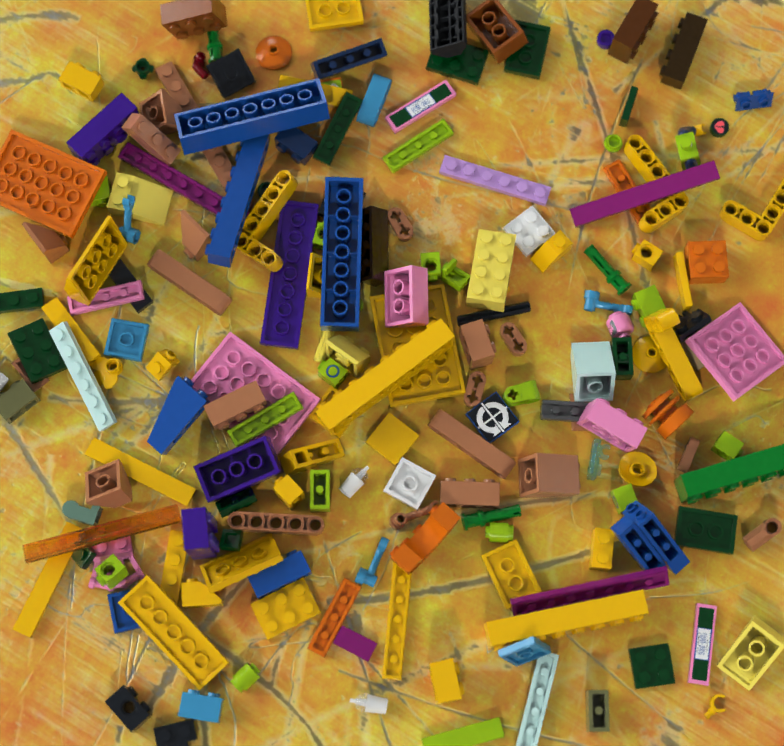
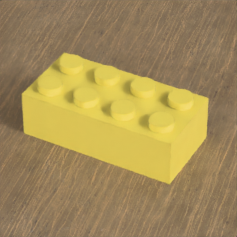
(491, 270)

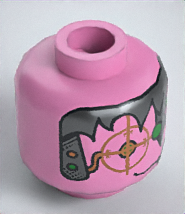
(619, 325)

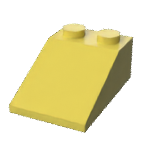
(151, 200)
(347, 354)
(752, 653)

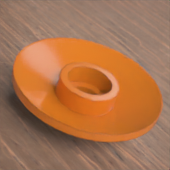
(273, 60)

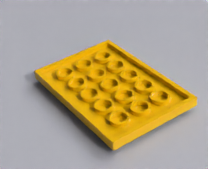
(441, 377)

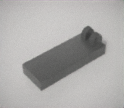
(561, 410)

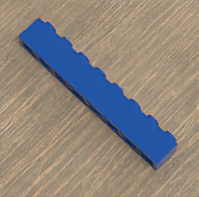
(237, 201)

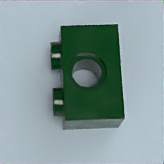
(622, 357)

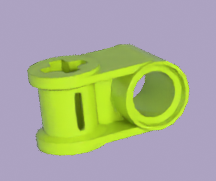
(524, 394)

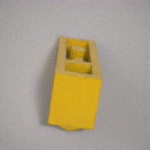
(311, 456)

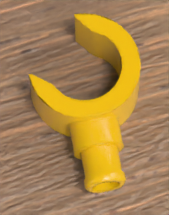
(712, 709)

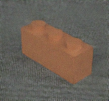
(151, 138)
(235, 405)
(470, 493)

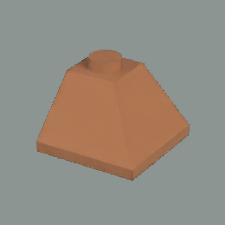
(160, 111)
(193, 237)
(48, 241)
(108, 485)

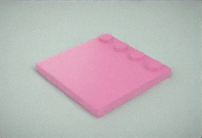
(736, 351)

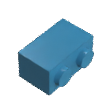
(201, 707)

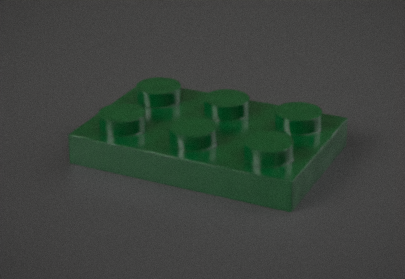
(530, 57)
(463, 67)
(37, 351)
(705, 530)

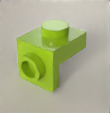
(454, 276)

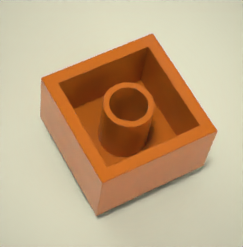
(706, 262)

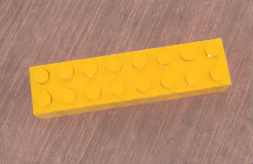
(385, 377)
(567, 618)

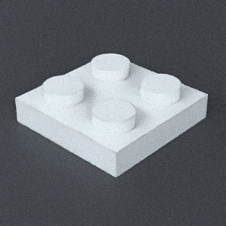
(530, 231)
(409, 483)

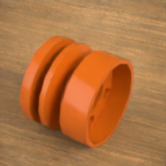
(667, 413)

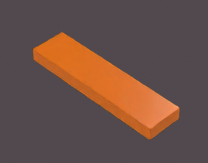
(622, 181)
(334, 617)

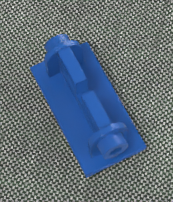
(759, 99)

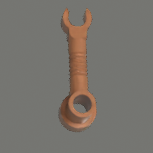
(395, 524)

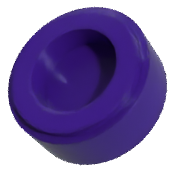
(604, 39)

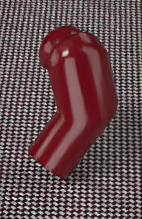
(198, 65)

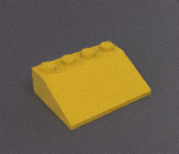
(96, 263)

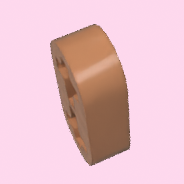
(397, 226)
(516, 337)
(470, 387)
(688, 454)

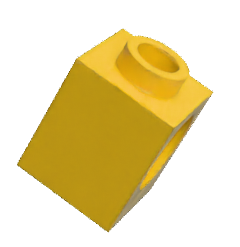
(646, 262)

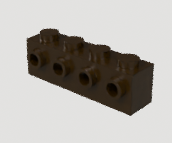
(684, 50)
(374, 246)

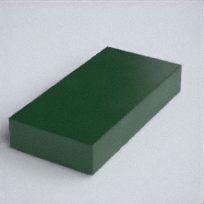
(628, 106)

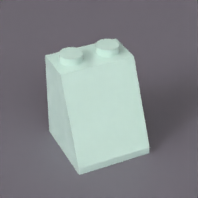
(592, 371)

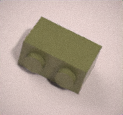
(17, 400)
(597, 711)

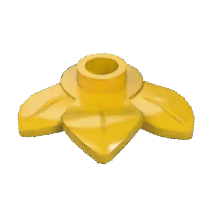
(104, 372)

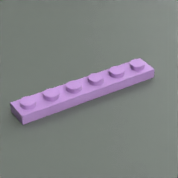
(495, 180)

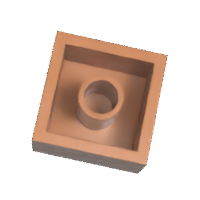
(476, 344)

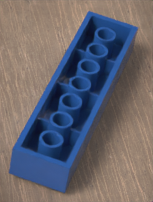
(251, 116)
(342, 254)

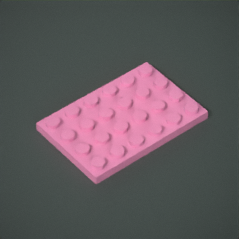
(238, 364)

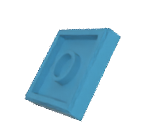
(126, 340)
(524, 651)

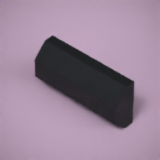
(447, 27)

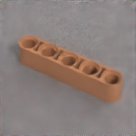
(189, 282)
(471, 444)
(285, 528)

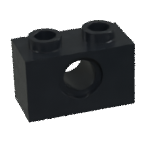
(118, 702)

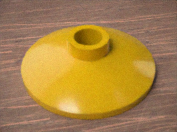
(643, 360)
(642, 464)

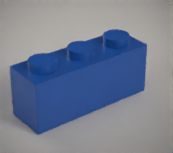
(637, 544)
(280, 575)

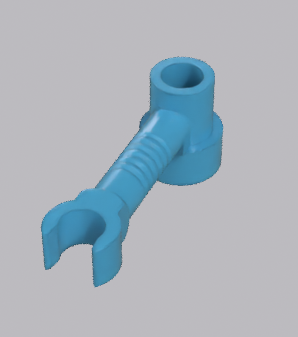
(130, 234)
(592, 301)
(368, 576)

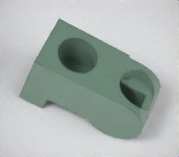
(81, 514)

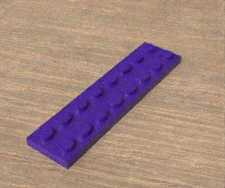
(288, 285)

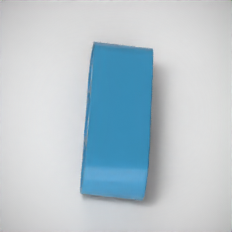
(374, 100)

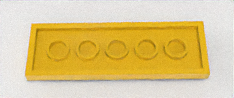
(173, 632)

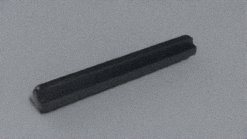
(487, 315)

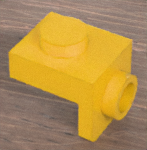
(162, 363)

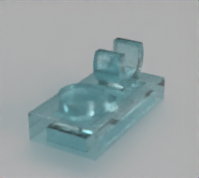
(596, 451)

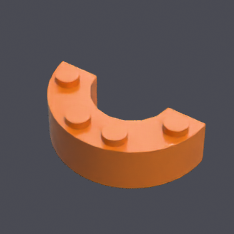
(425, 538)

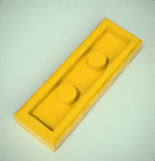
(682, 281)

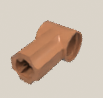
(761, 535)

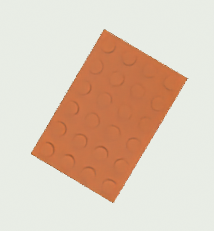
(46, 183)

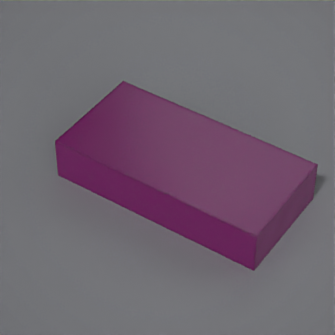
(355, 643)

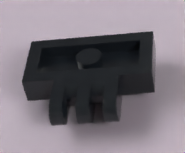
(690, 323)
(176, 734)

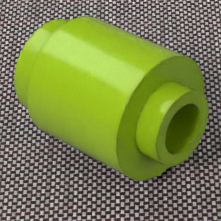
(499, 532)
(245, 677)

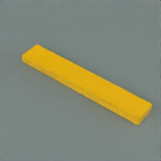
(142, 472)
(43, 589)
(396, 624)

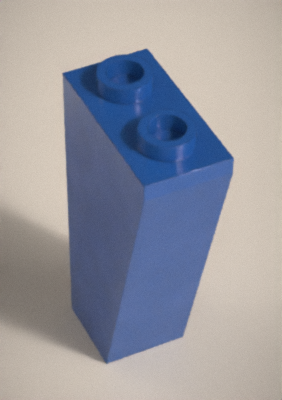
(178, 413)
(657, 536)

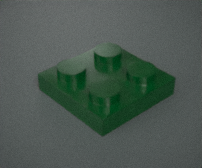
(651, 666)

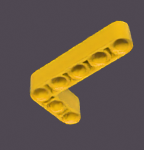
(646, 170)
(265, 220)
(755, 220)
(660, 329)

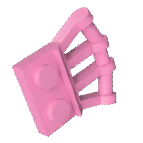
(123, 550)

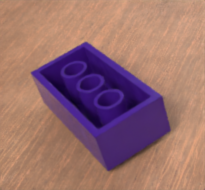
(102, 131)
(238, 469)
(199, 533)

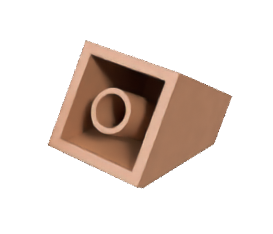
(548, 475)

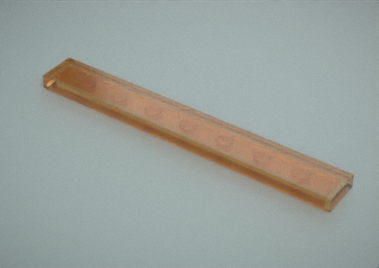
(101, 533)

